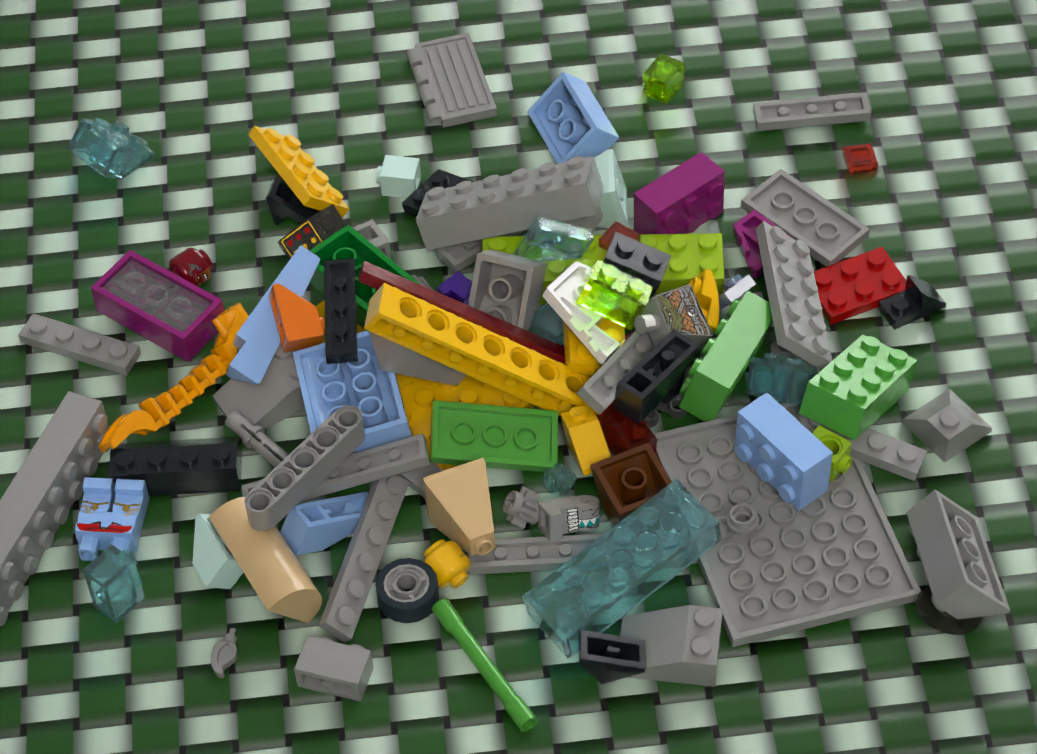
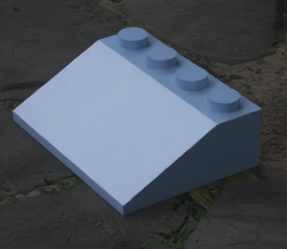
(354, 384)

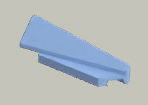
(259, 335)

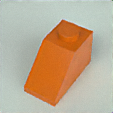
(295, 319)

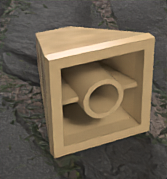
(461, 506)

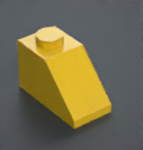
(584, 437)

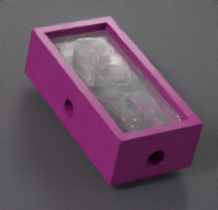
(157, 305)

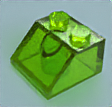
(614, 294)

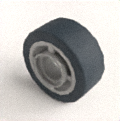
(407, 575)

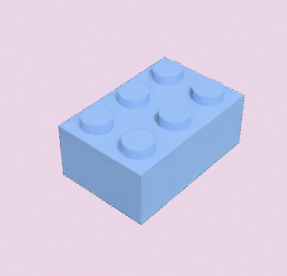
(782, 451)

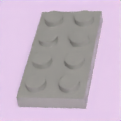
(807, 217)

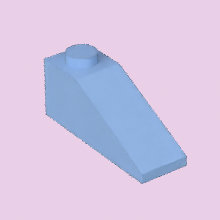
(322, 522)

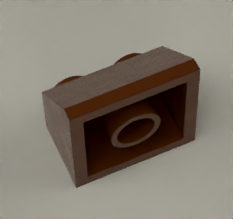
(628, 481)

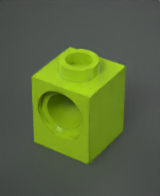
(841, 451)

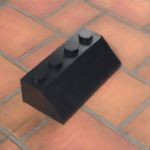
(180, 465)

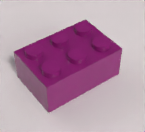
(681, 198)

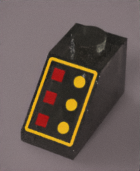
(312, 231)

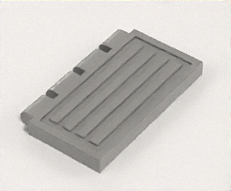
(451, 81)

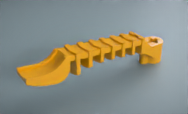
(159, 410)

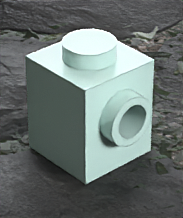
(399, 176)

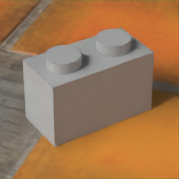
(334, 668)

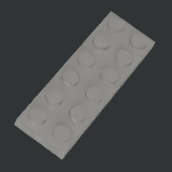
(793, 295)

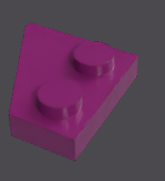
(746, 236)

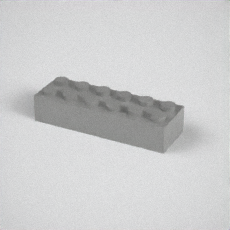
(509, 202)

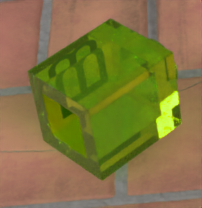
(663, 78)

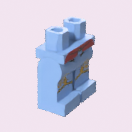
(110, 515)

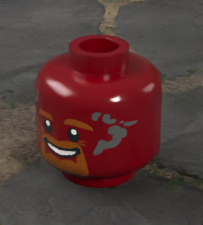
(192, 266)

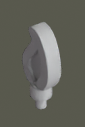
(224, 653)

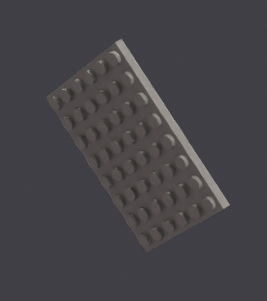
(797, 565)

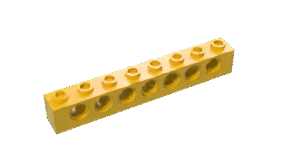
(473, 350)

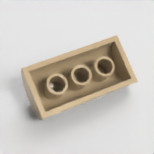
(267, 563)

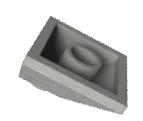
(947, 425)

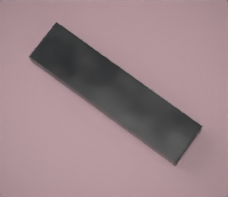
(340, 311)

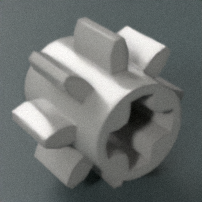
(522, 507)

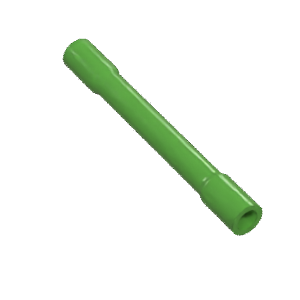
(512, 702)

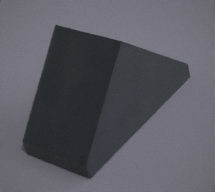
(611, 656)

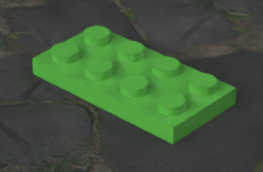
(499, 434)

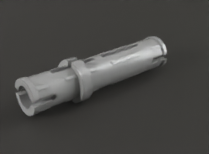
(240, 424)

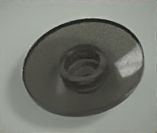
(943, 621)

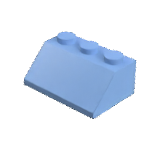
(572, 120)

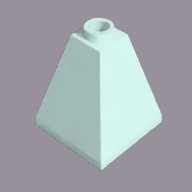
(614, 193)

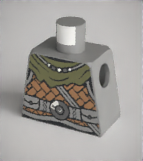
(671, 311)

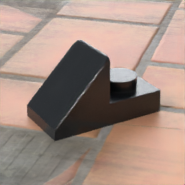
(285, 203)
(912, 304)

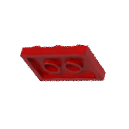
(857, 284)

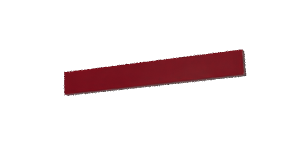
(376, 277)

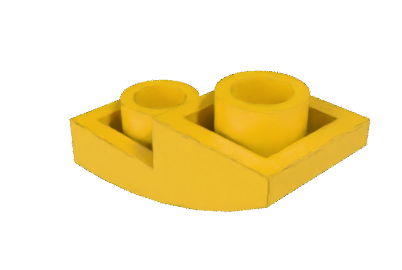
(707, 296)

